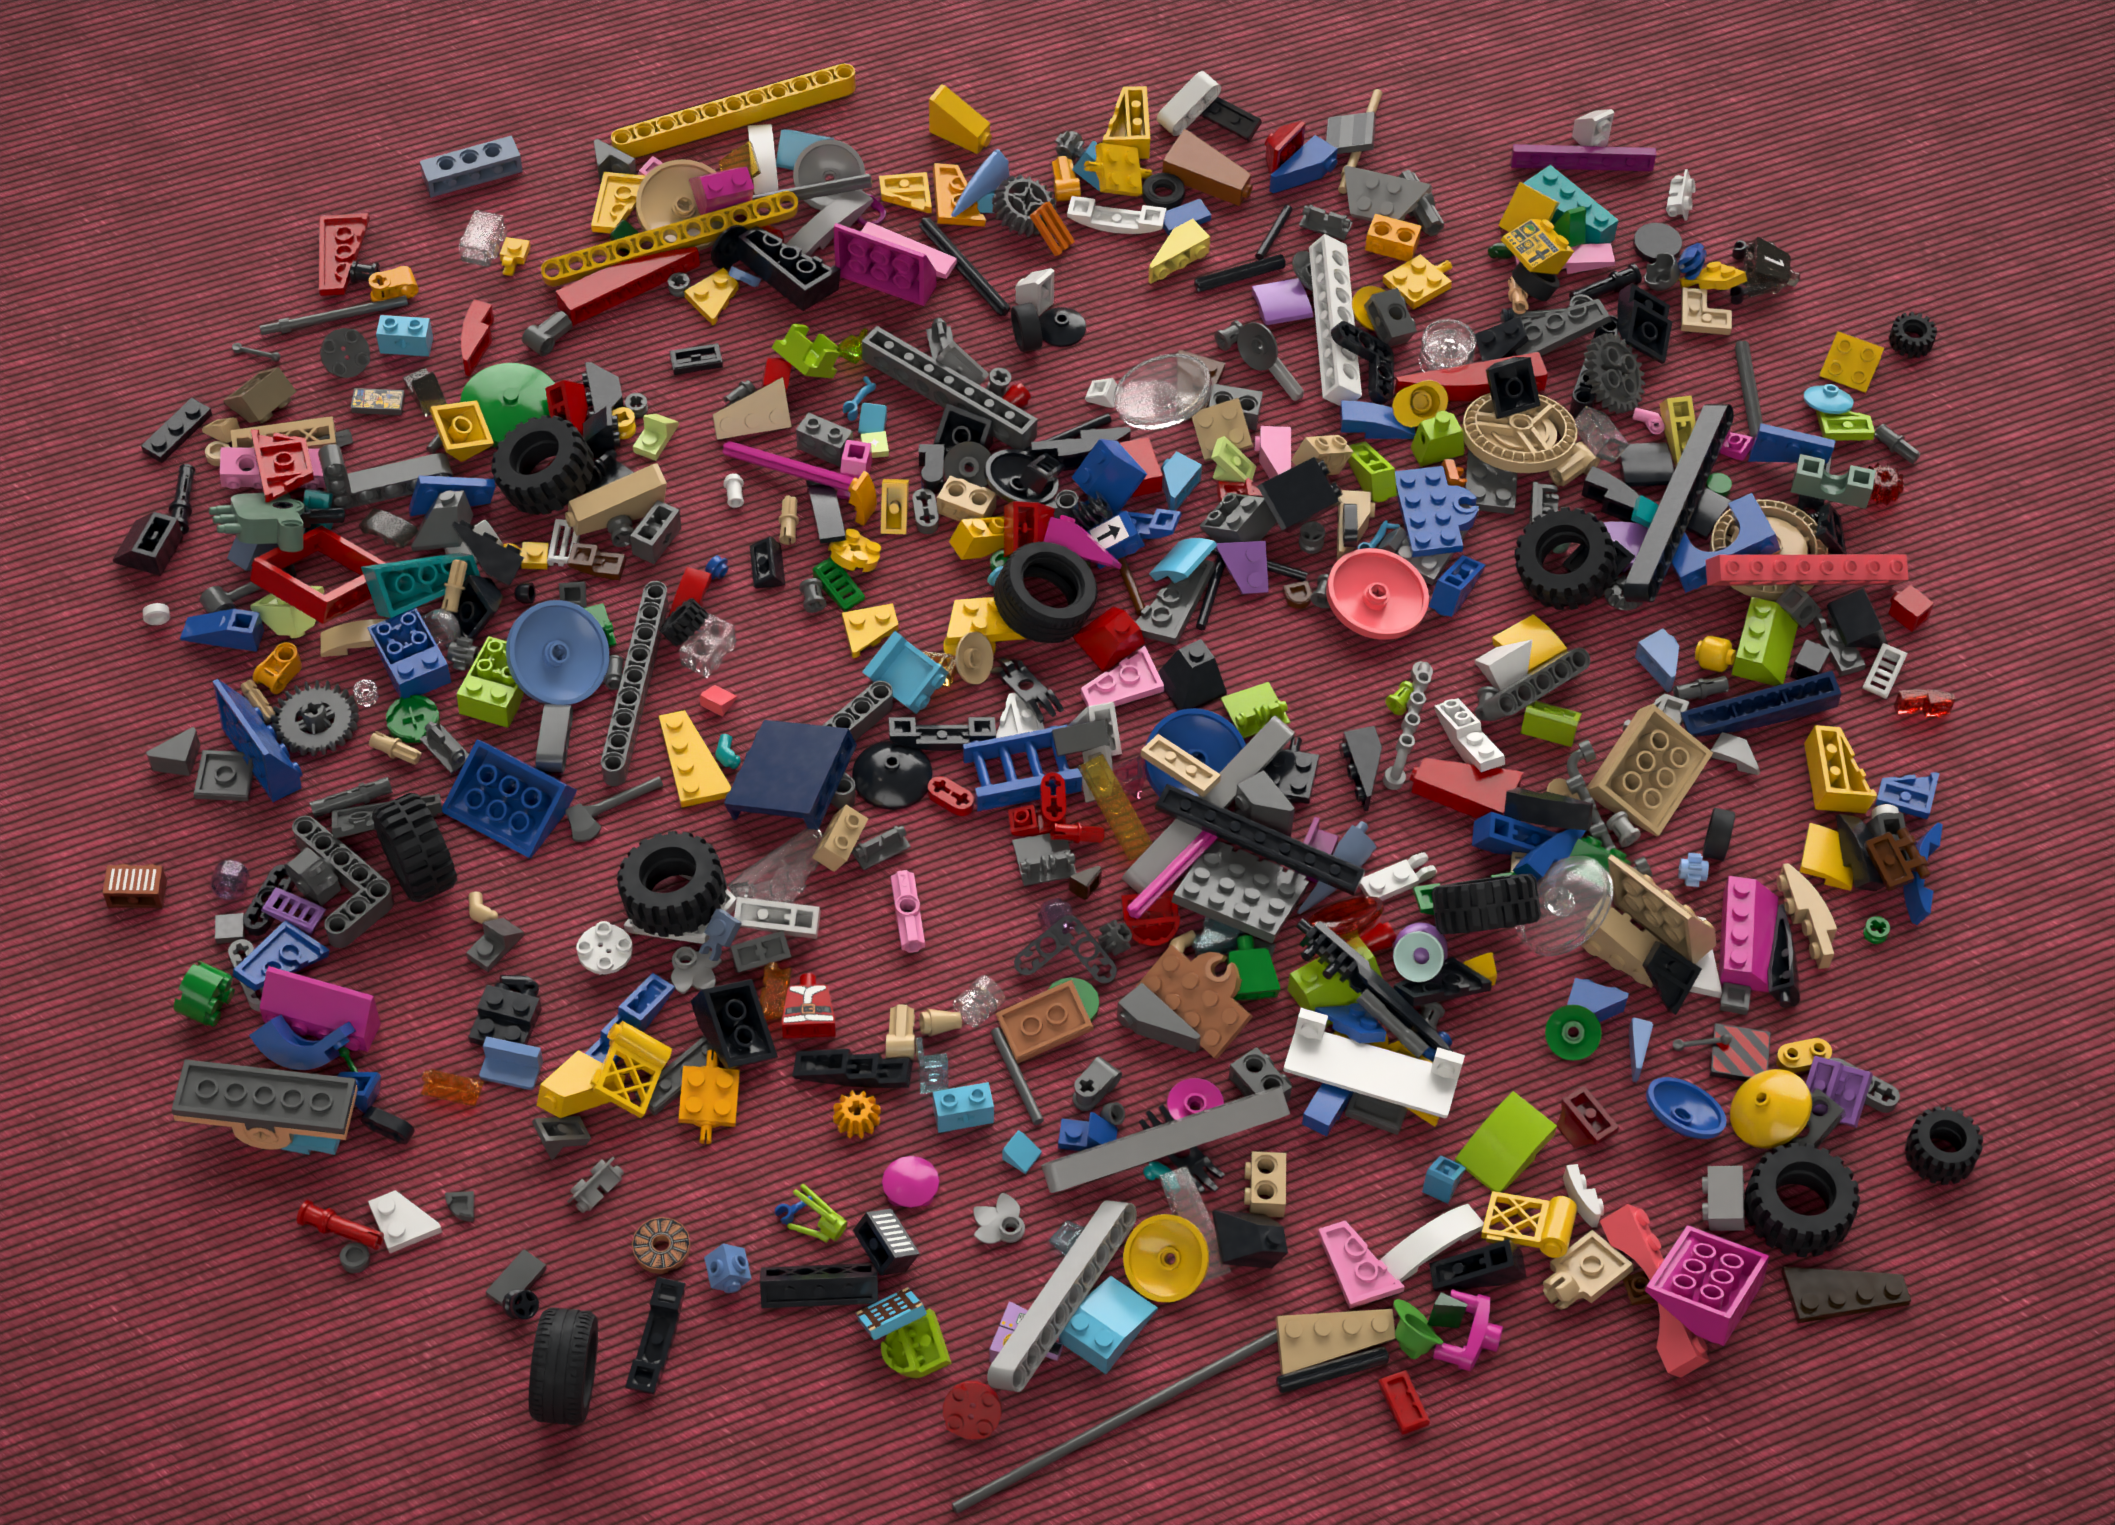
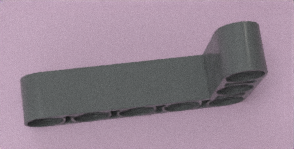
(378, 482)
(849, 717)
(355, 869)

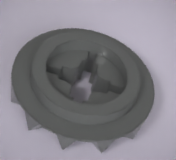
(1614, 598)

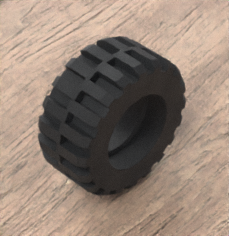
(529, 446)
(1552, 531)
(414, 847)
(663, 858)
(1486, 904)
(1811, 1169)

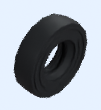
(1163, 180)

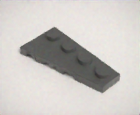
(1561, 328)
(1174, 606)

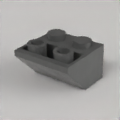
(1239, 519)

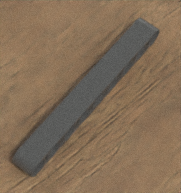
(637, 669)

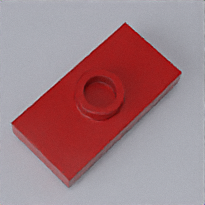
(1403, 1402)

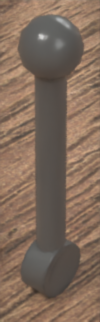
(237, 348)
(1679, 1045)

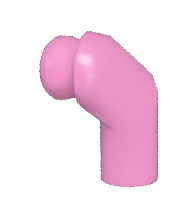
(1651, 419)

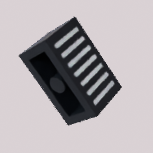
(886, 1242)

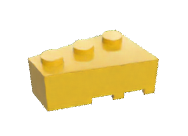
(1834, 773)

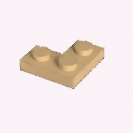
(1699, 318)

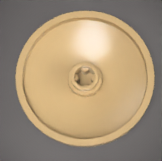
(668, 197)

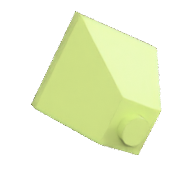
(283, 617)

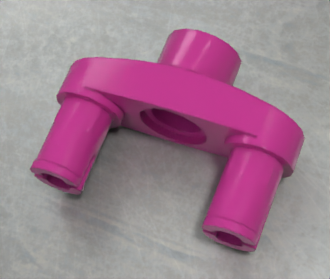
(1482, 1334)

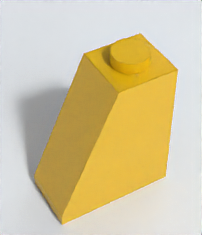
(957, 121)
(570, 1089)

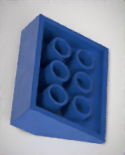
(252, 737)
(507, 799)

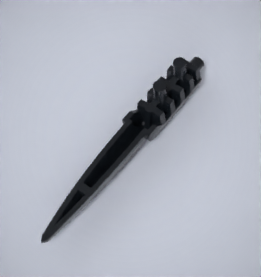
(1357, 971)

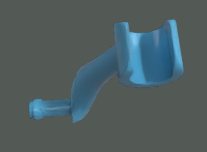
(851, 406)
(1379, 536)

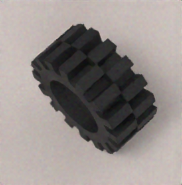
(1911, 345)
(683, 622)

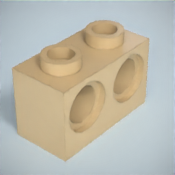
(1330, 448)
(965, 500)
(840, 838)
(1266, 1184)

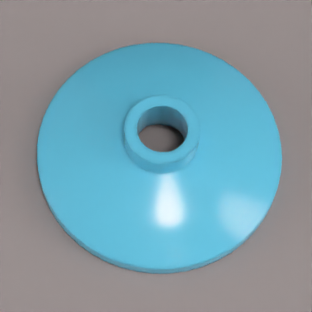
(1828, 399)

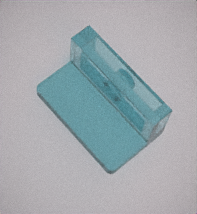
(931, 1070)

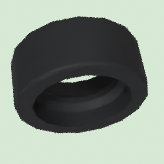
(1535, 284)
(1026, 327)
(1719, 834)

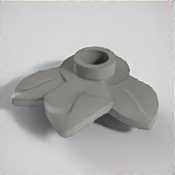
(695, 973)
(995, 1221)

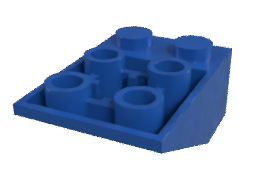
(410, 654)

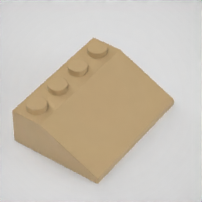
(1649, 770)
(1660, 912)

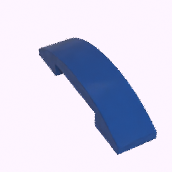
(1153, 526)
(1917, 897)

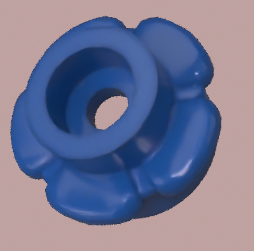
(717, 567)

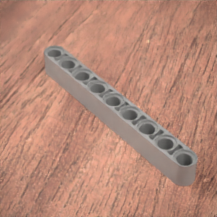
(1179, 835)
(1165, 1139)
(1061, 1296)

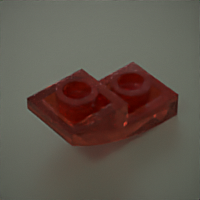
(1929, 701)

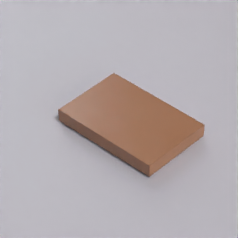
(1044, 1021)

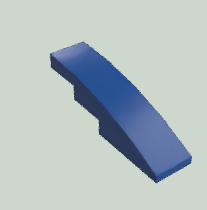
(637, 1011)

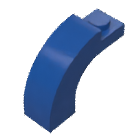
(289, 1050)

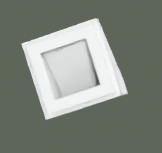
(1102, 392)

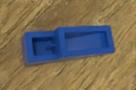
(1373, 420)
(1547, 853)
(1326, 1108)

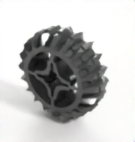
(1017, 200)

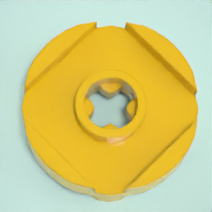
(855, 552)

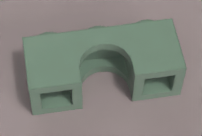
(1849, 489)

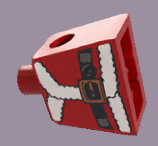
(808, 1010)

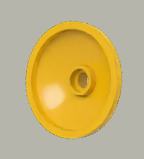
(1779, 1116)
(1147, 1256)

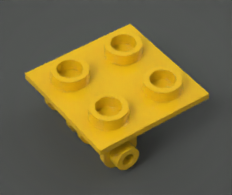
(1851, 362)

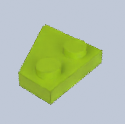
(1846, 426)

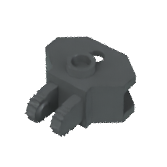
(313, 876)

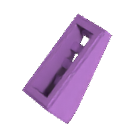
(305, 906)

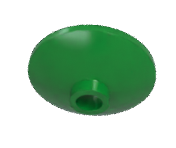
(1573, 1047)

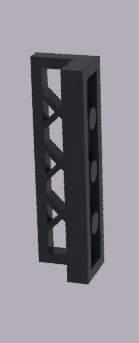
(818, 1285)

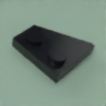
(1501, 339)
(1830, 530)
(1670, 975)

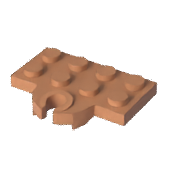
(1200, 996)

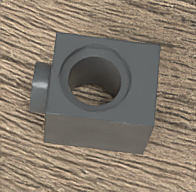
(1798, 605)

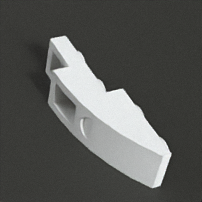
(1467, 737)

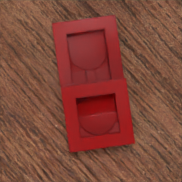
(692, 585)

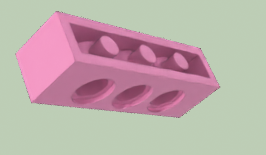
(236, 459)

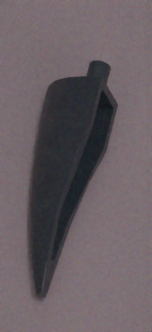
(1783, 969)

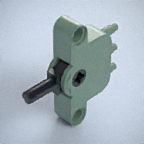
(271, 522)

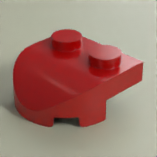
(1156, 924)

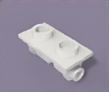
(1680, 195)

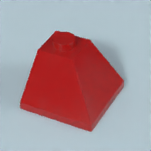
(1283, 144)
(1110, 638)

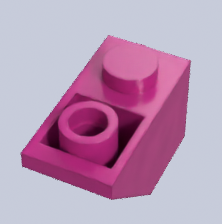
(855, 460)

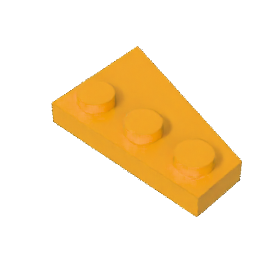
(948, 187)

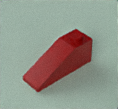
(568, 401)

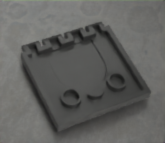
(1241, 891)

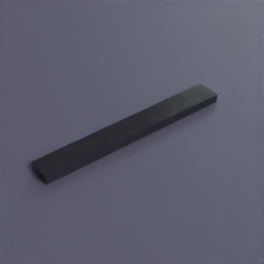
(1260, 839)

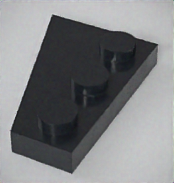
(1451, 982)

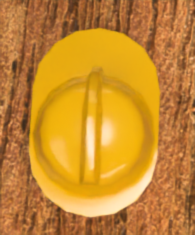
(1419, 402)

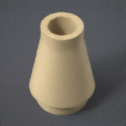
(937, 1021)

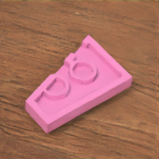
(1128, 682)
(1355, 1267)

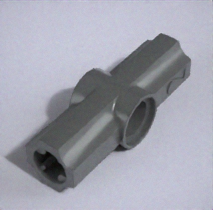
(1425, 211)

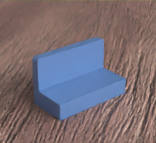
(511, 1063)

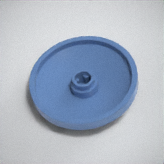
(557, 653)

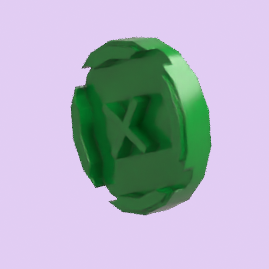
(409, 716)

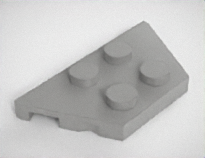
(1381, 194)

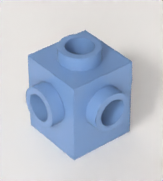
(727, 1268)

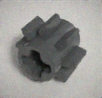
(1069, 145)
(462, 653)
(1115, 937)

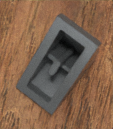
(176, 754)

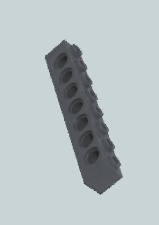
(947, 386)

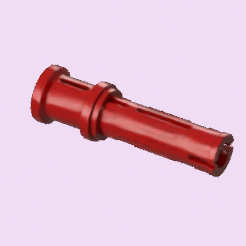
(329, 1221)

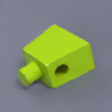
(1438, 439)

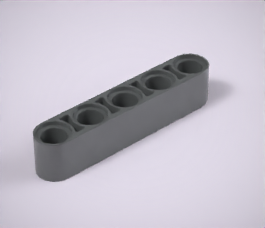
(1536, 684)

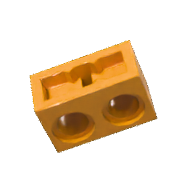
(1393, 238)

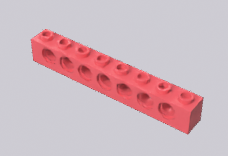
(1807, 569)

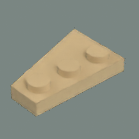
(755, 413)

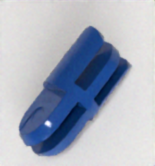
(1692, 261)

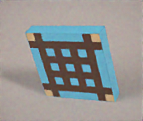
(891, 1313)

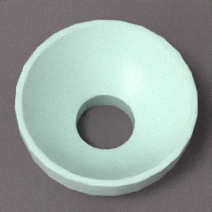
(1405, 960)

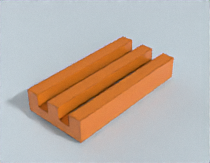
(1054, 226)

